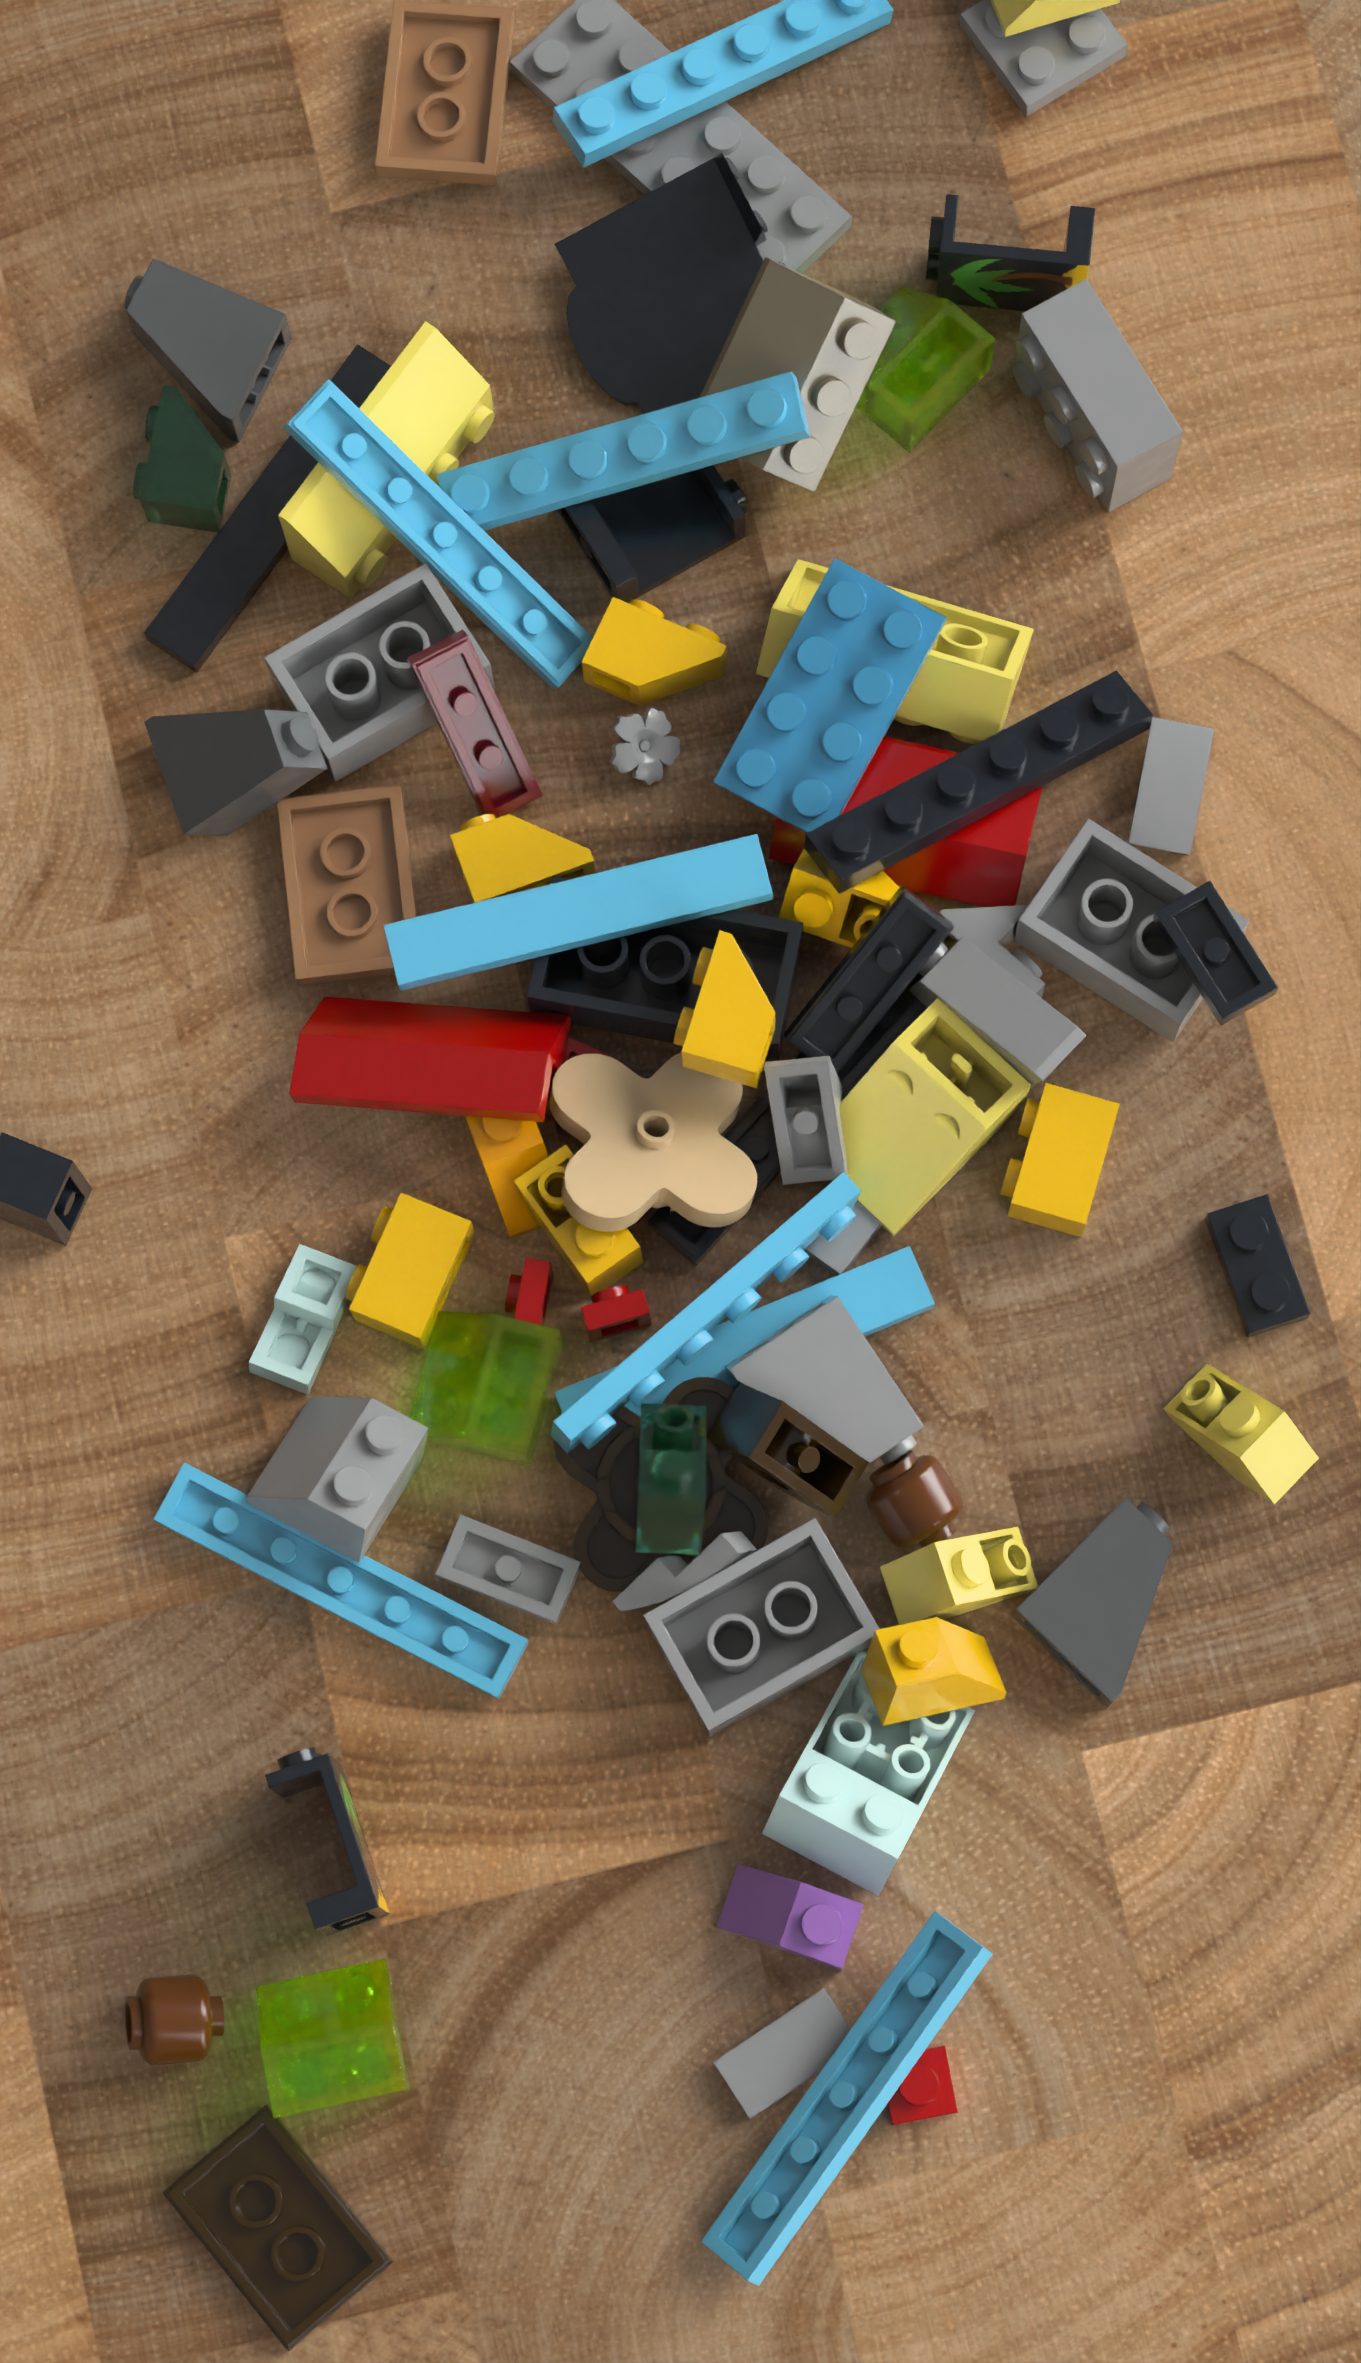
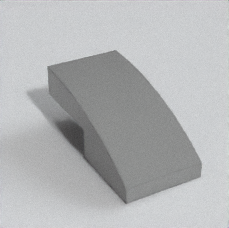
(1171, 785)
(672, 1576)

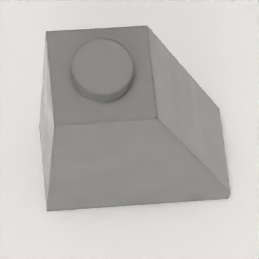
(998, 1009)
(834, 1380)

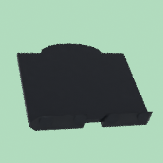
(663, 285)

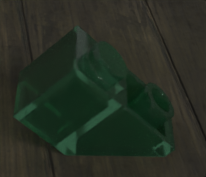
(185, 468)
(671, 1479)

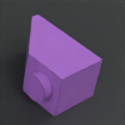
(790, 1916)

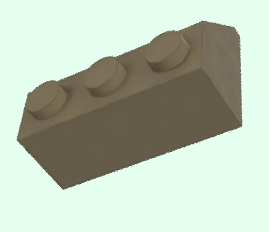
(820, 337)

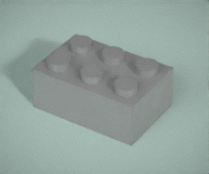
(1096, 397)
(357, 671)
(1101, 930)
(762, 1627)

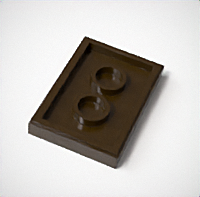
(278, 2227)

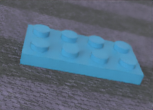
(830, 699)

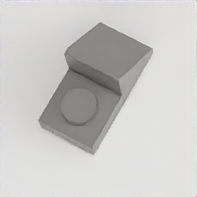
(991, 932)
(807, 1119)

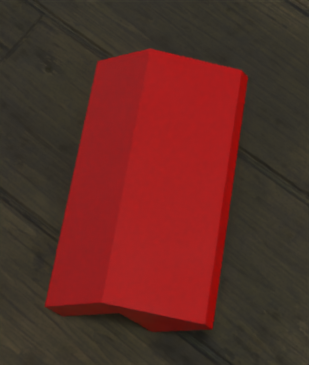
(970, 866)
(429, 1058)

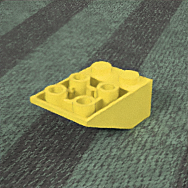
(925, 1113)

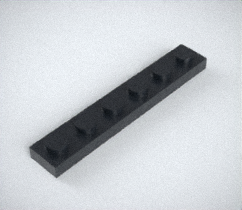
(977, 781)

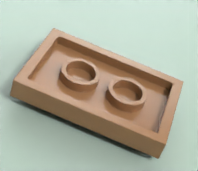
(444, 92)
(345, 881)

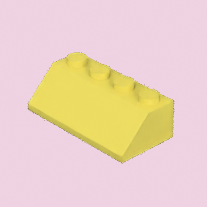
(431, 410)
(964, 679)

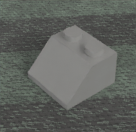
(341, 1471)

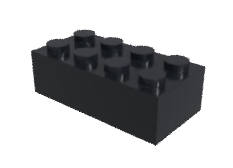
(647, 977)

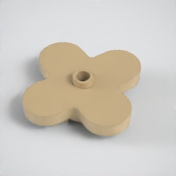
(650, 1143)

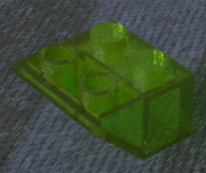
(924, 366)
(487, 1384)
(331, 2039)

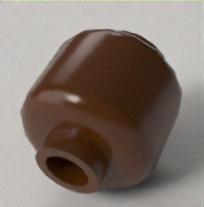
(914, 1500)
(173, 2019)

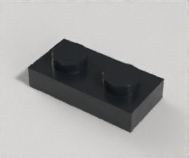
(1215, 953)
(1257, 1265)

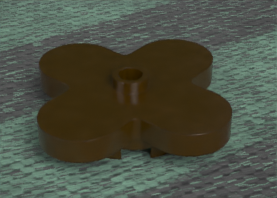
(610, 1469)

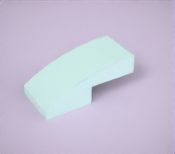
(302, 1319)

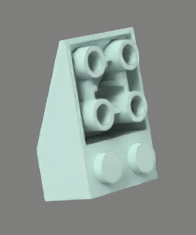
(862, 1784)

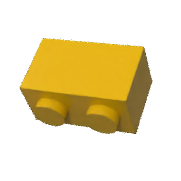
(1061, 1159)
(410, 1269)

